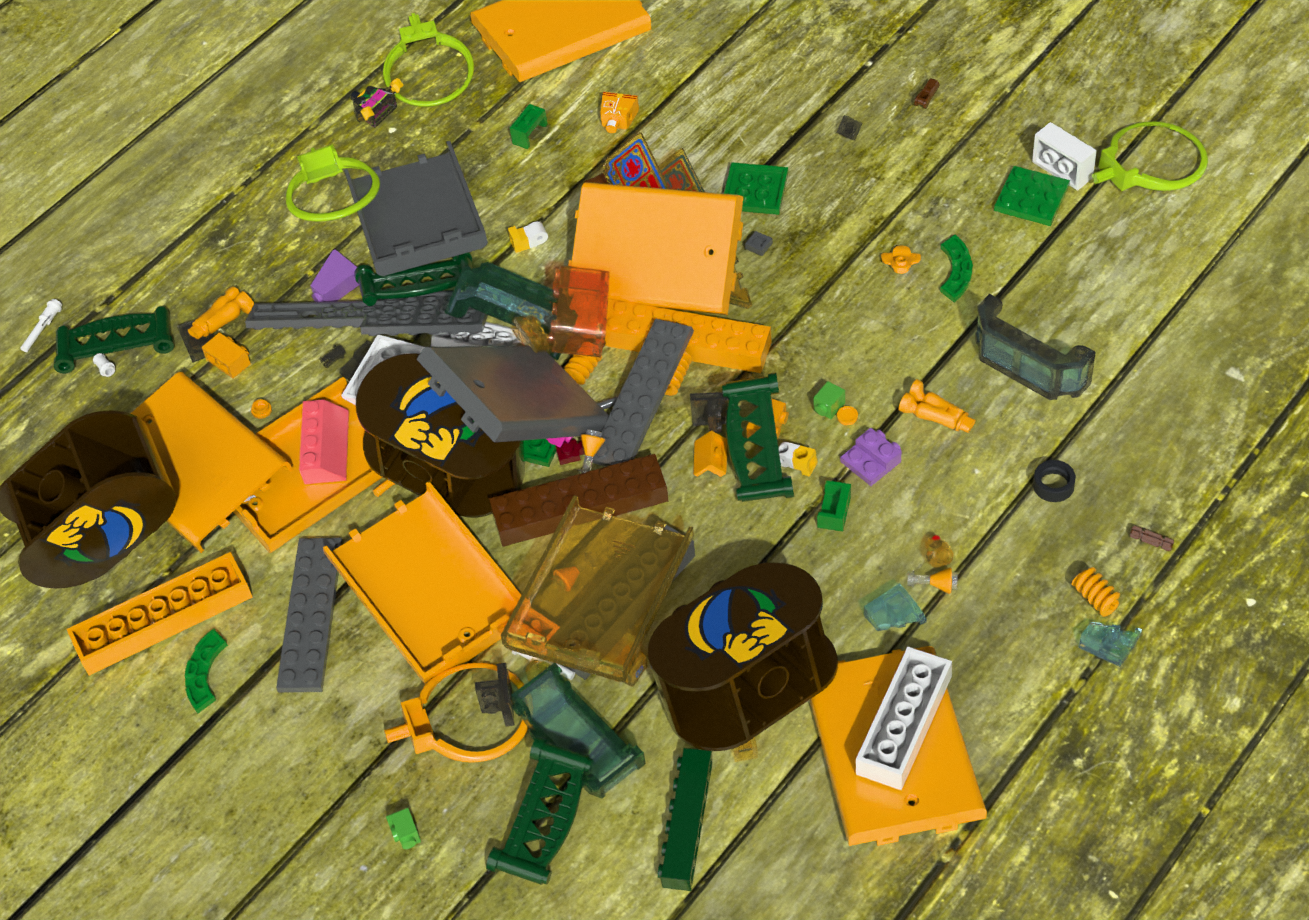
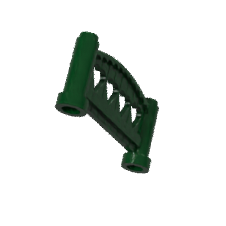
(371, 283)
(156, 334)
(770, 482)
(515, 857)

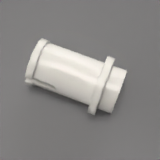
(105, 367)

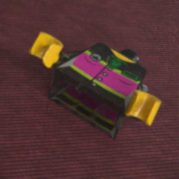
(375, 103)

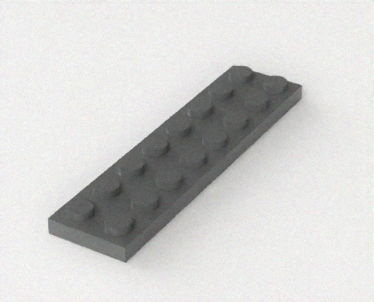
(643, 392)
(309, 618)

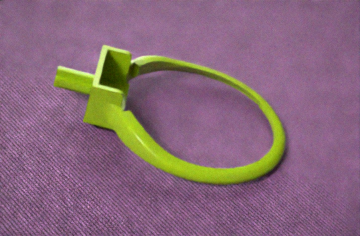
(421, 31)
(323, 164)
(1125, 179)

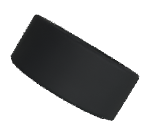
(1054, 494)

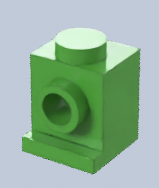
(403, 828)

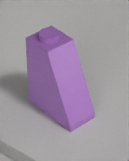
(334, 279)

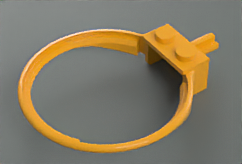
(421, 732)

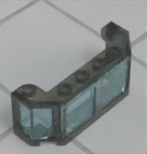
(1029, 359)

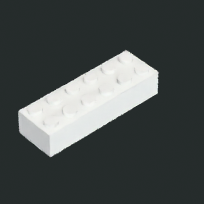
(904, 718)

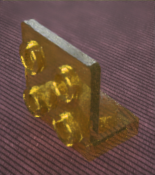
(530, 333)

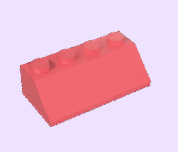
(323, 442)

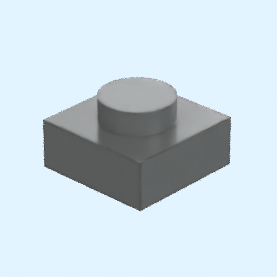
(758, 243)

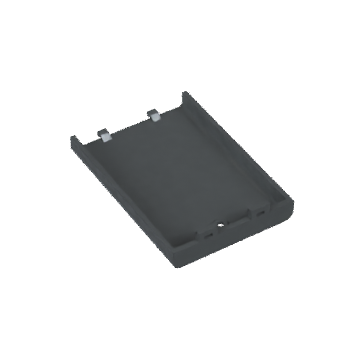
(418, 214)
(512, 392)

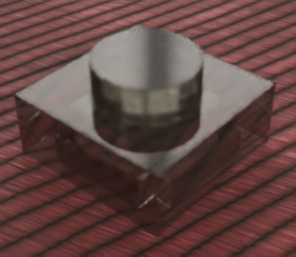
(849, 127)

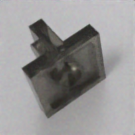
(709, 410)
(496, 695)

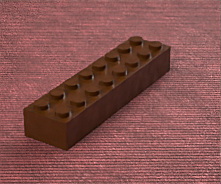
(540, 508)

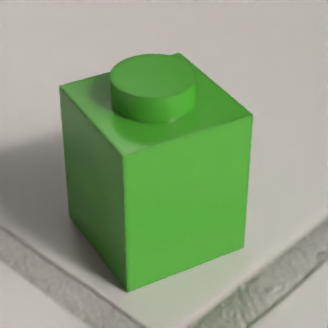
(829, 400)

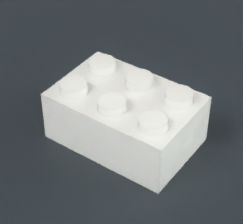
(1064, 155)

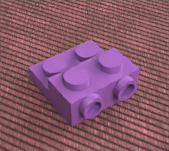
(872, 456)

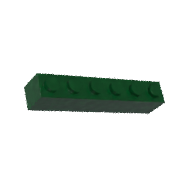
(687, 819)

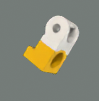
(527, 236)
(798, 457)

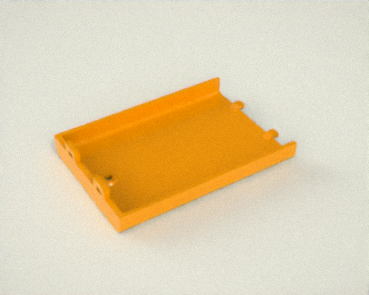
(555, 30)
(660, 244)
(207, 456)
(289, 503)
(428, 584)
(940, 777)

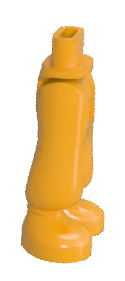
(221, 312)
(935, 408)

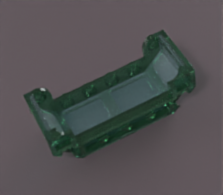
(501, 296)
(564, 719)

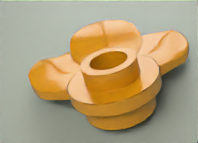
(901, 259)

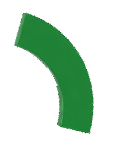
(961, 268)
(198, 670)

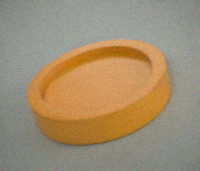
(847, 415)

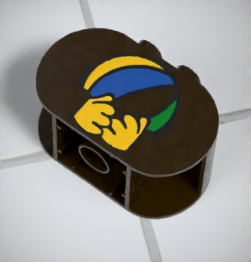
(421, 439)
(87, 499)
(742, 656)

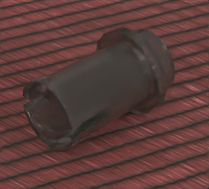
(333, 355)

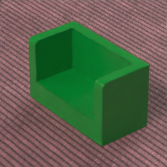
(526, 124)
(834, 506)

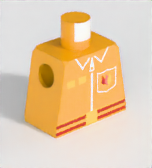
(618, 110)

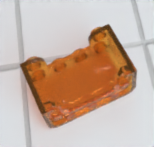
(579, 311)

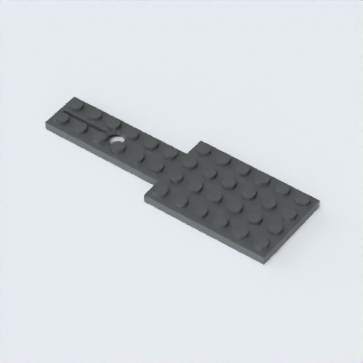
(386, 316)

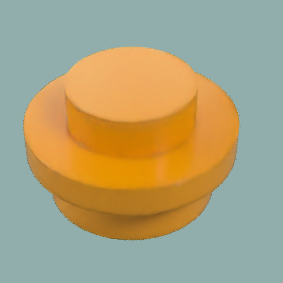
(261, 409)

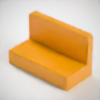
(710, 454)

